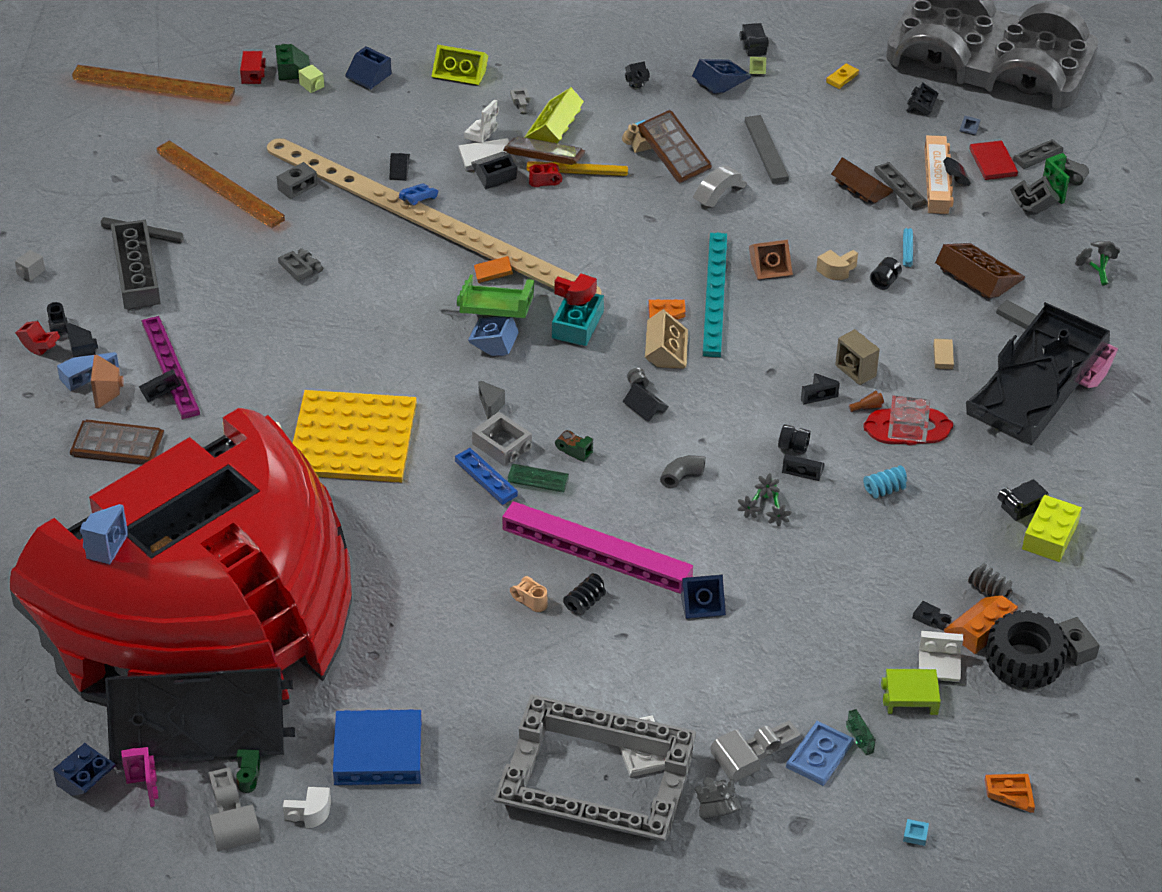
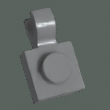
(520, 97)

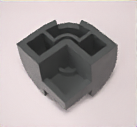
(1035, 197)

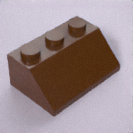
(860, 181)

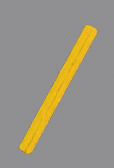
(595, 169)

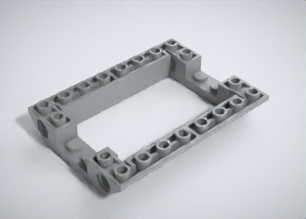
(608, 728)

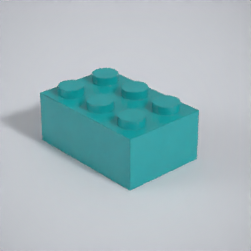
(577, 322)

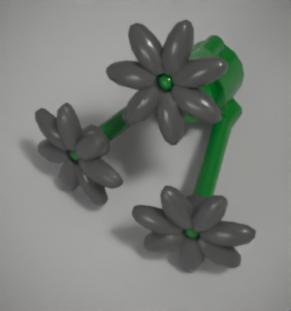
(768, 490)

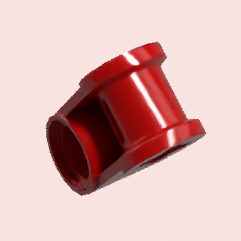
(542, 175)

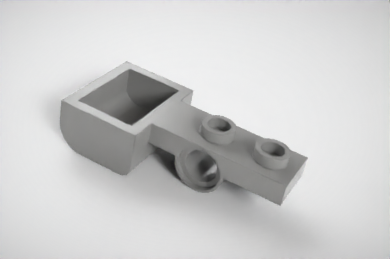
(742, 757)
(233, 823)

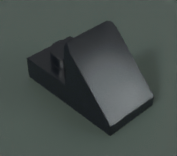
(399, 166)
(821, 389)

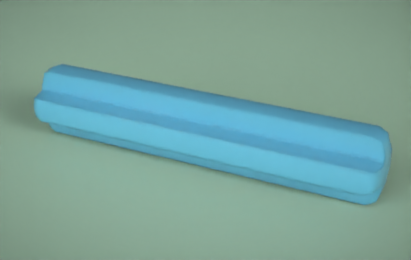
(908, 247)

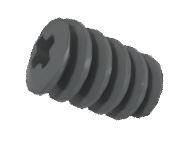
(990, 583)

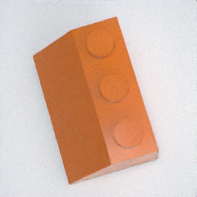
(978, 620)

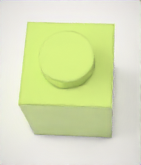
(311, 78)

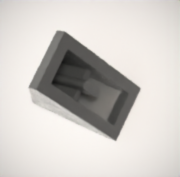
(491, 398)

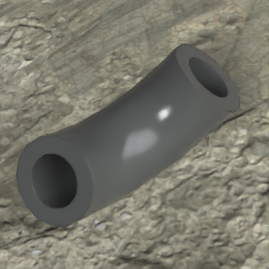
(681, 467)

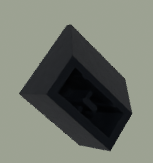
(495, 169)

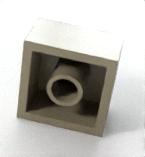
(857, 357)

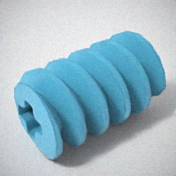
(885, 481)

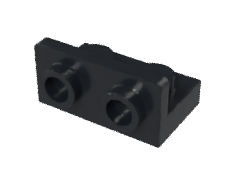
(922, 99)

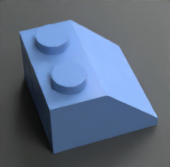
(494, 335)
(104, 533)

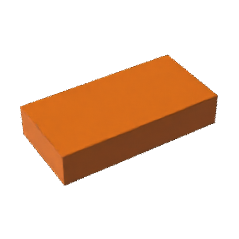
(493, 269)

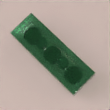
(538, 478)

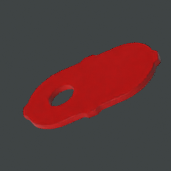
(878, 425)

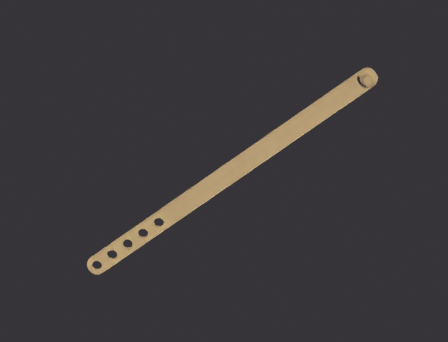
(421, 214)

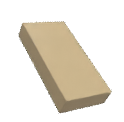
(943, 353)

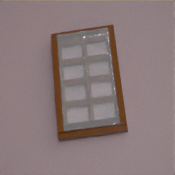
(674, 146)
(544, 150)
(116, 442)

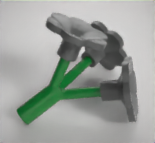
(1106, 250)

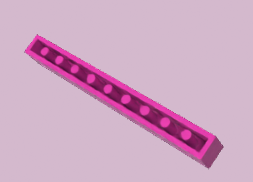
(596, 547)

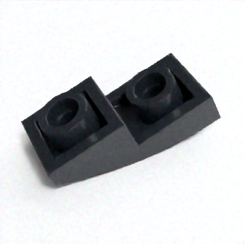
(955, 168)

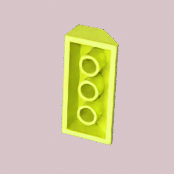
(556, 117)

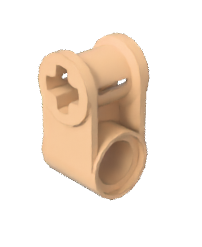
(530, 594)

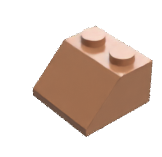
(771, 259)

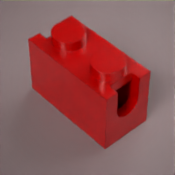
(252, 67)

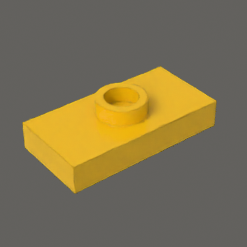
(842, 76)

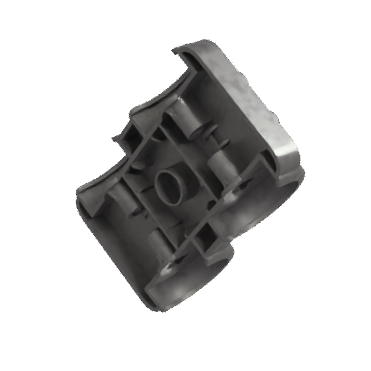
(1037, 52)

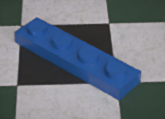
(486, 476)

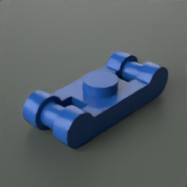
(417, 193)

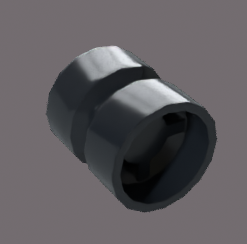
(885, 273)
(794, 439)

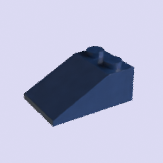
(719, 74)

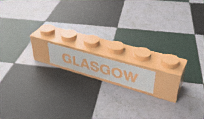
(937, 178)

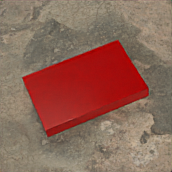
(993, 160)

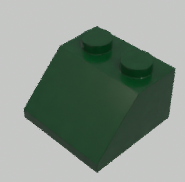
(290, 61)

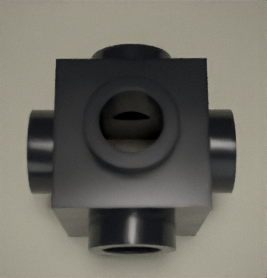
(637, 74)

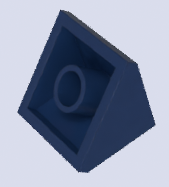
(703, 596)

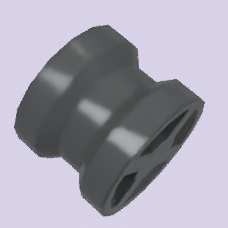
(637, 376)

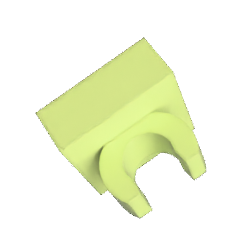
(757, 65)

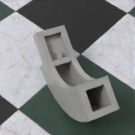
(716, 183)

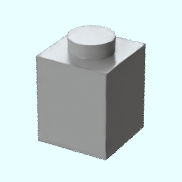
(30, 265)

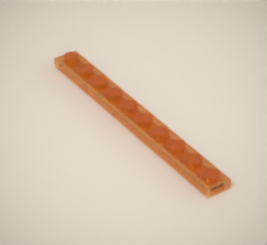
(154, 83)
(221, 184)

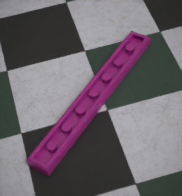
(168, 360)

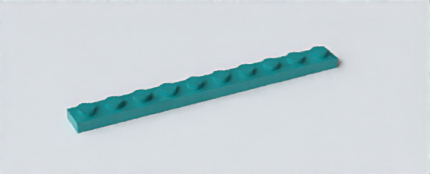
(715, 295)

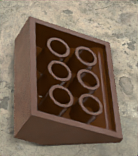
(978, 269)

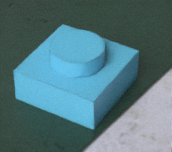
(916, 832)

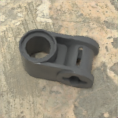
(1076, 172)

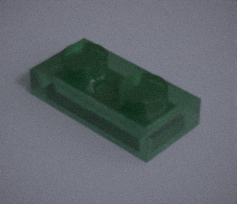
(861, 732)

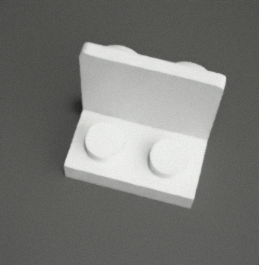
(483, 128)
(941, 653)

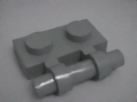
(300, 264)

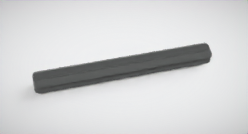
(153, 231)

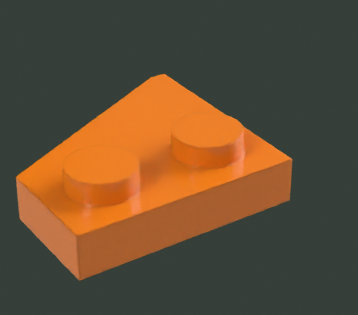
(674, 307)
(1011, 790)

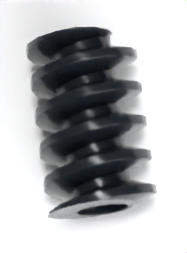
(585, 594)

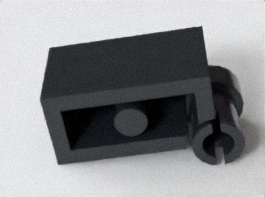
(754, 39)
(1022, 499)

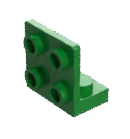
(1055, 173)

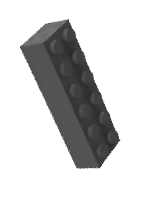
(135, 264)

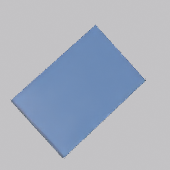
(820, 753)

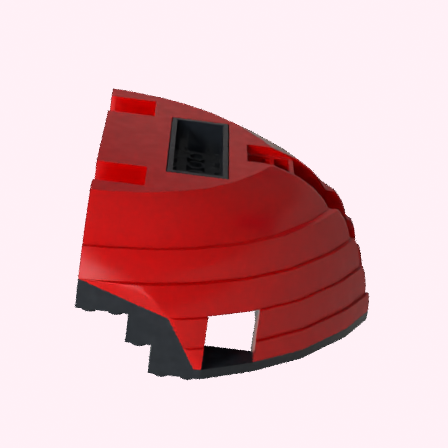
(243, 585)

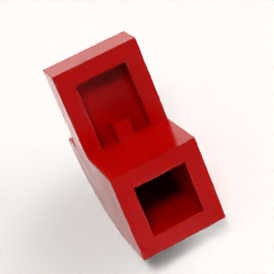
(577, 291)
(35, 338)

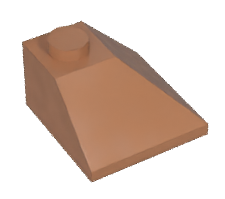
(105, 381)

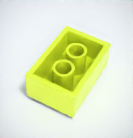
(1051, 528)

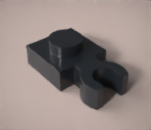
(931, 615)

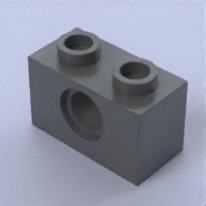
(297, 180)
(1081, 644)

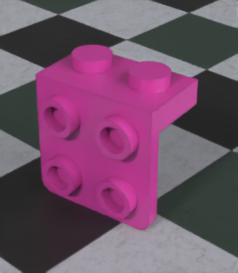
(139, 768)

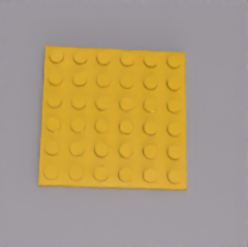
(355, 434)

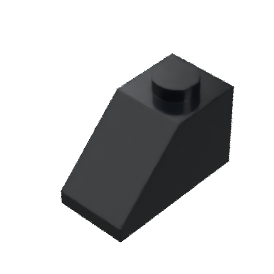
(81, 341)

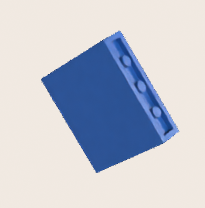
(377, 747)

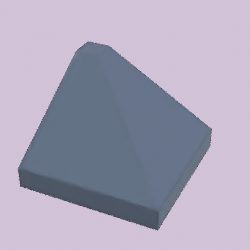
(969, 125)

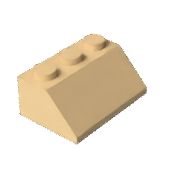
(666, 341)

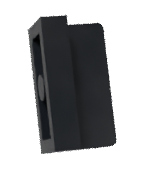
(160, 385)
(644, 402)
(802, 467)

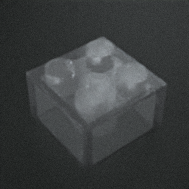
(909, 418)

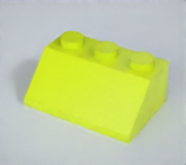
(459, 64)

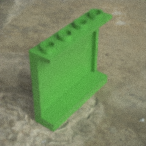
(495, 300)

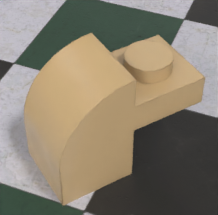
(836, 267)

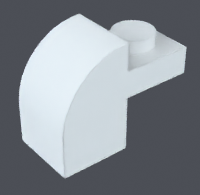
(312, 811)

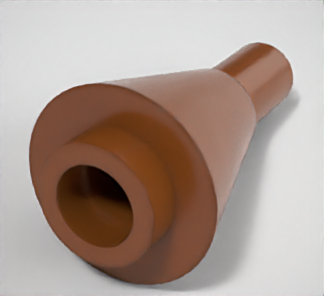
(871, 401)

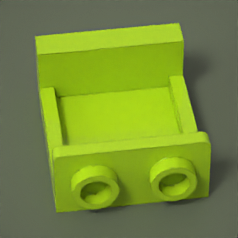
(911, 689)

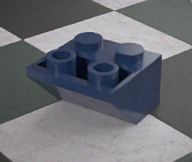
(369, 68)
(81, 770)

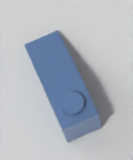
(78, 370)

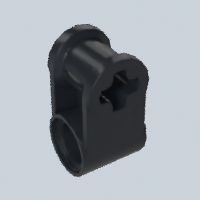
(56, 316)

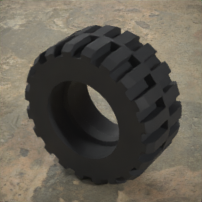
(1022, 668)

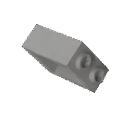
(483, 433)

